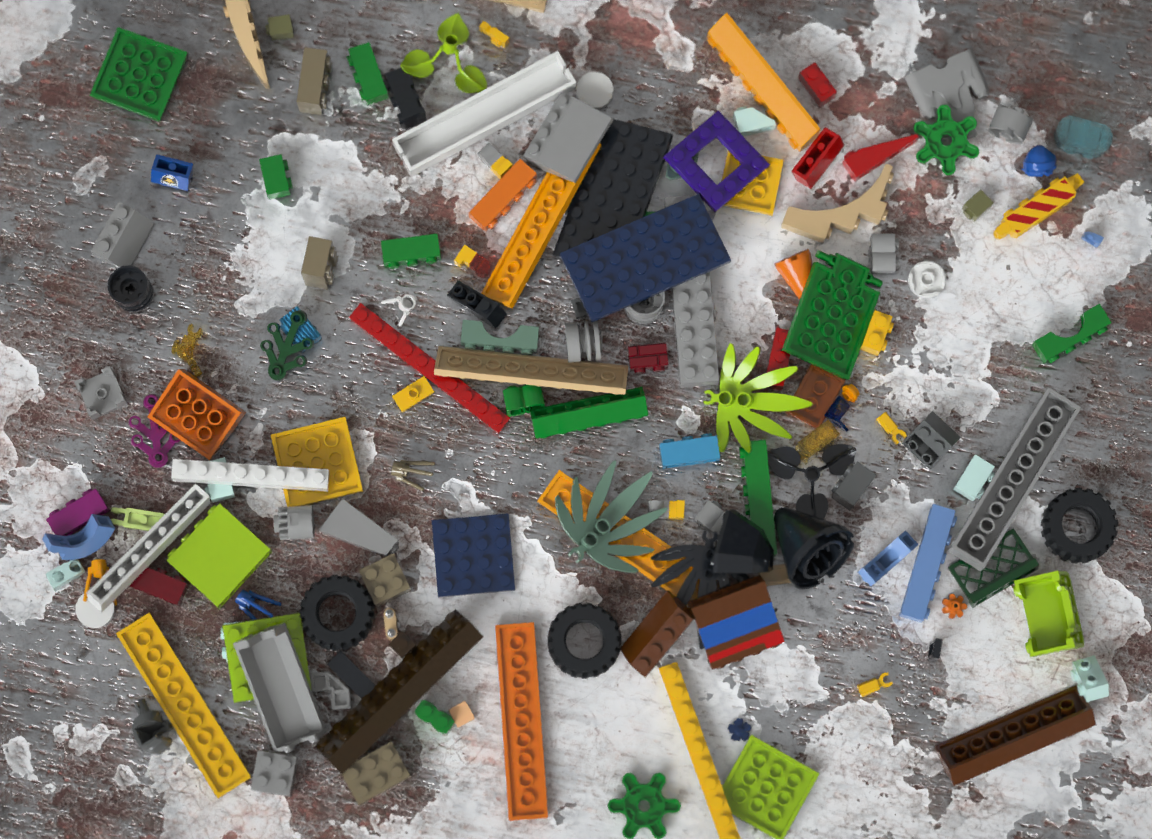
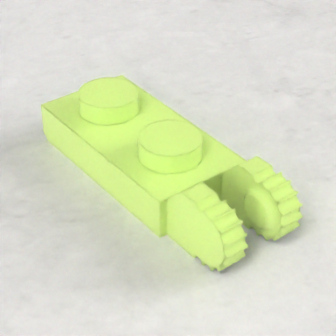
(136, 518)

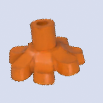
(950, 606)

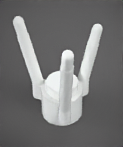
(405, 304)

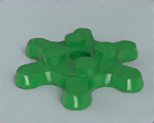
(936, 149)
(653, 795)

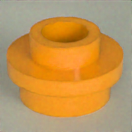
(850, 392)

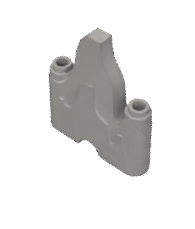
(949, 87)

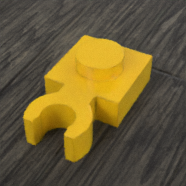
(496, 36)

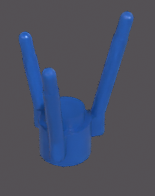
(247, 600)

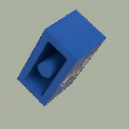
(171, 172)

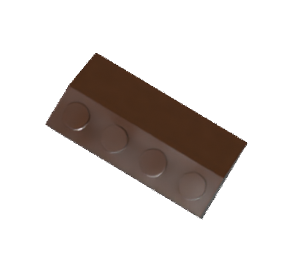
(657, 633)

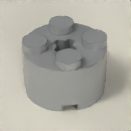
(1010, 124)

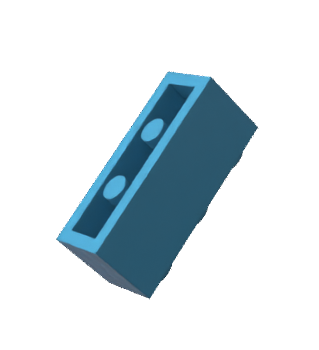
(689, 451)

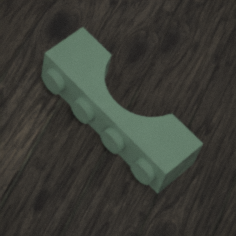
(523, 340)

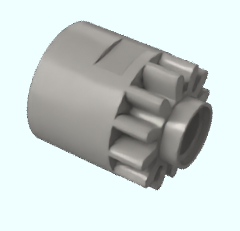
(295, 522)

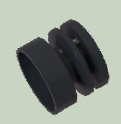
(125, 280)

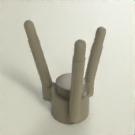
(402, 469)

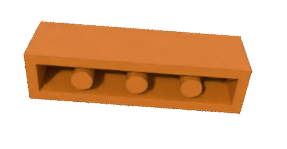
(503, 195)

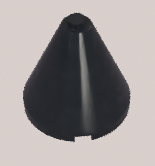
(811, 546)

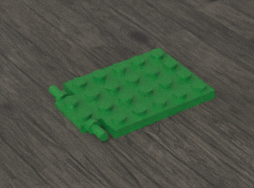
(833, 314)

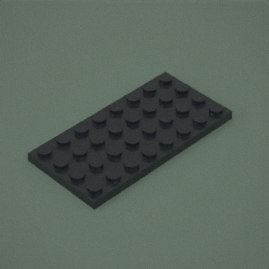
(616, 184)

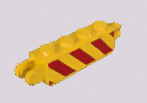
(1039, 207)

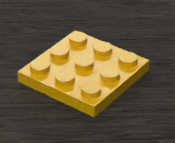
(759, 194)

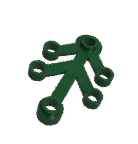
(286, 348)

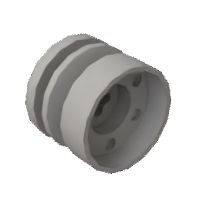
(647, 313)
(583, 341)

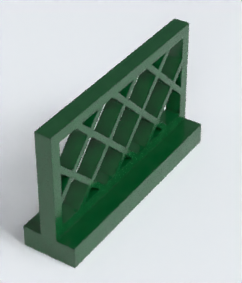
(1002, 582)

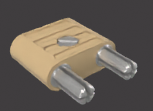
(391, 623)

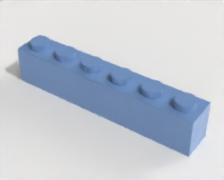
(927, 563)

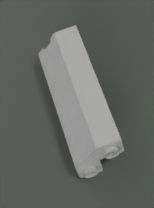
(280, 688)

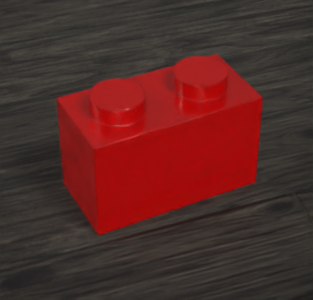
(817, 85)

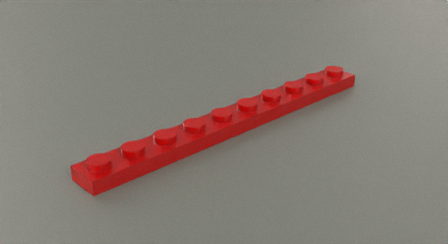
(425, 366)

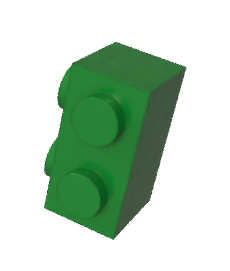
(275, 176)

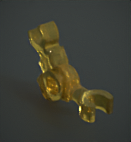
(186, 349)

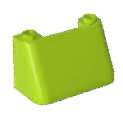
(1050, 613)

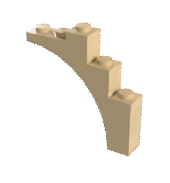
(845, 218)

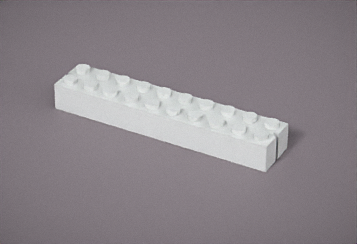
(484, 113)

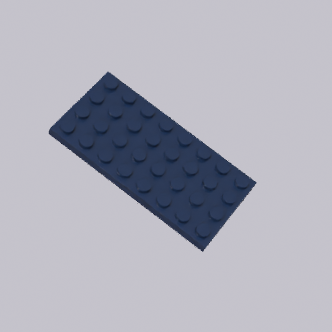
(645, 257)

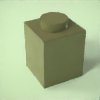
(279, 27)
(977, 206)

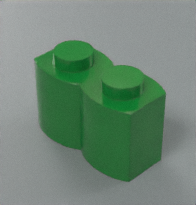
(522, 399)
(439, 720)

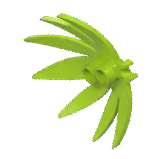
(739, 400)

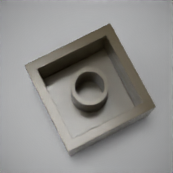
(384, 580)

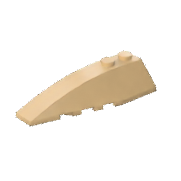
(244, 27)

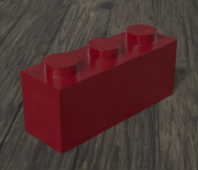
(161, 586)

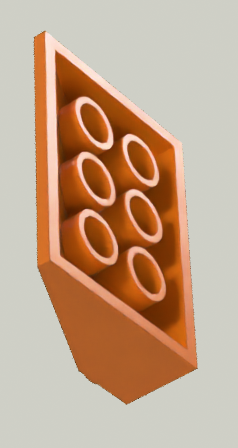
(196, 413)

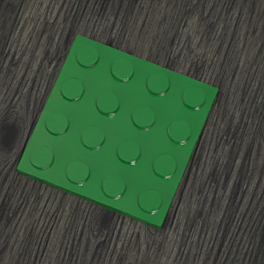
(139, 74)

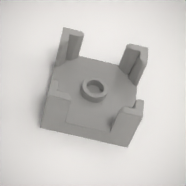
(101, 393)

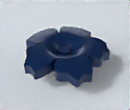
(739, 730)

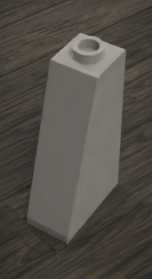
(358, 530)

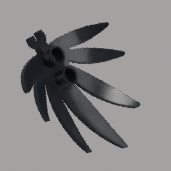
(700, 559)

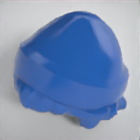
(1039, 162)

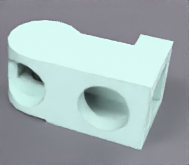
(64, 574)

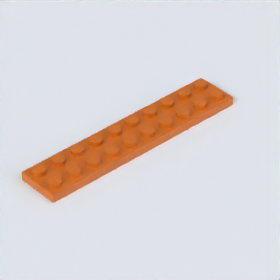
(521, 721)

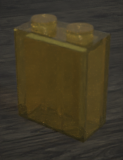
(817, 441)

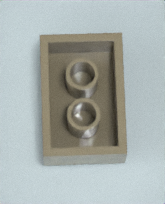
(314, 81)
(319, 263)
(376, 773)

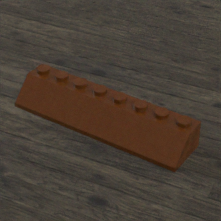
(1015, 735)

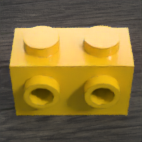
(876, 332)

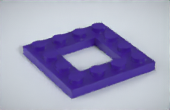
(716, 127)

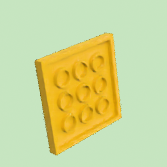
(319, 447)

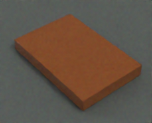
(820, 389)

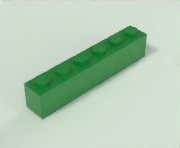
(588, 413)
(758, 489)

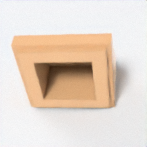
(461, 714)

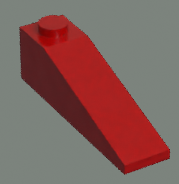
(869, 158)

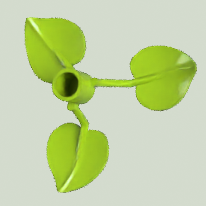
(452, 33)

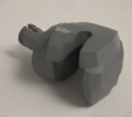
(148, 729)

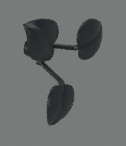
(785, 460)

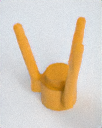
(99, 569)

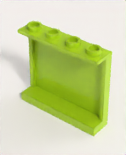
(218, 555)

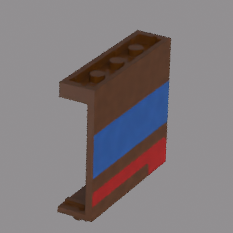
(736, 622)

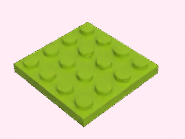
(237, 631)
(767, 788)

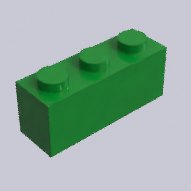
(367, 74)
(410, 251)

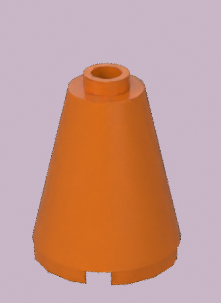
(796, 270)

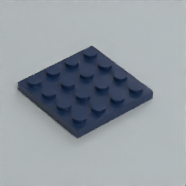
(473, 555)

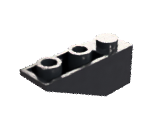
(477, 304)

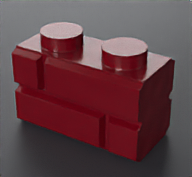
(648, 358)

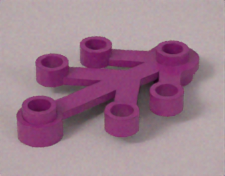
(154, 435)

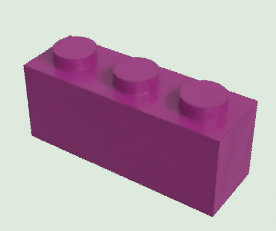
(77, 513)

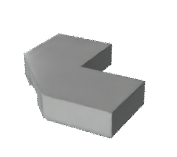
(339, 692)

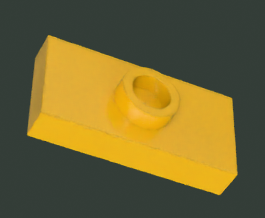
(413, 394)

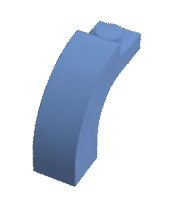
(83, 543)
(888, 558)

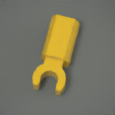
(890, 427)
(873, 685)

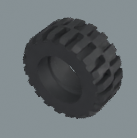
(1102, 514)
(337, 586)
(584, 614)

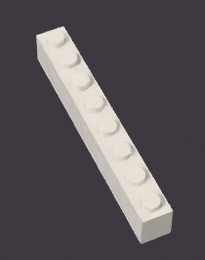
(250, 475)
(148, 548)

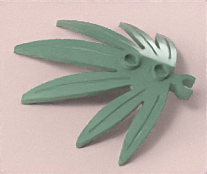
(595, 533)

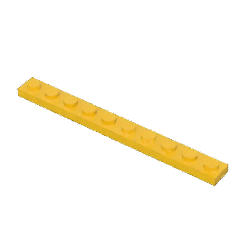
(699, 752)

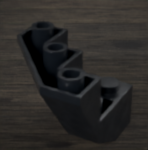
(741, 546)

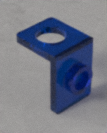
(836, 412)

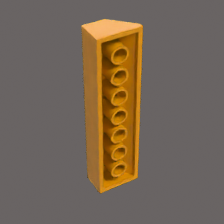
(763, 83)

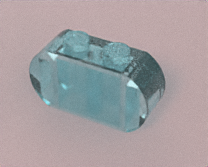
(1082, 137)

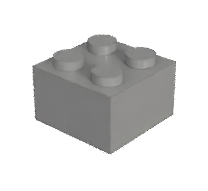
(274, 773)

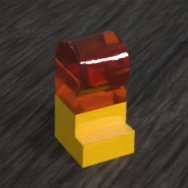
(473, 260)

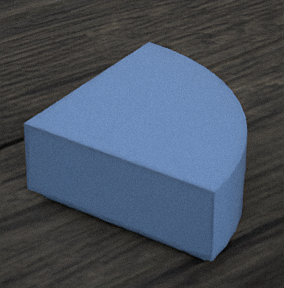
(1092, 238)

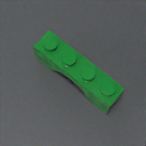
(1051, 345)

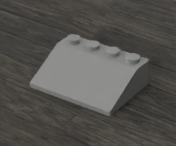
(567, 138)

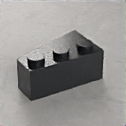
(404, 98)

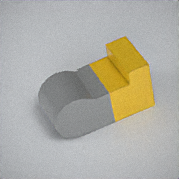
(495, 160)
(674, 511)

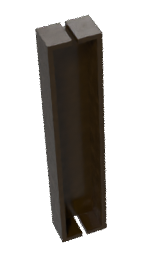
(398, 691)

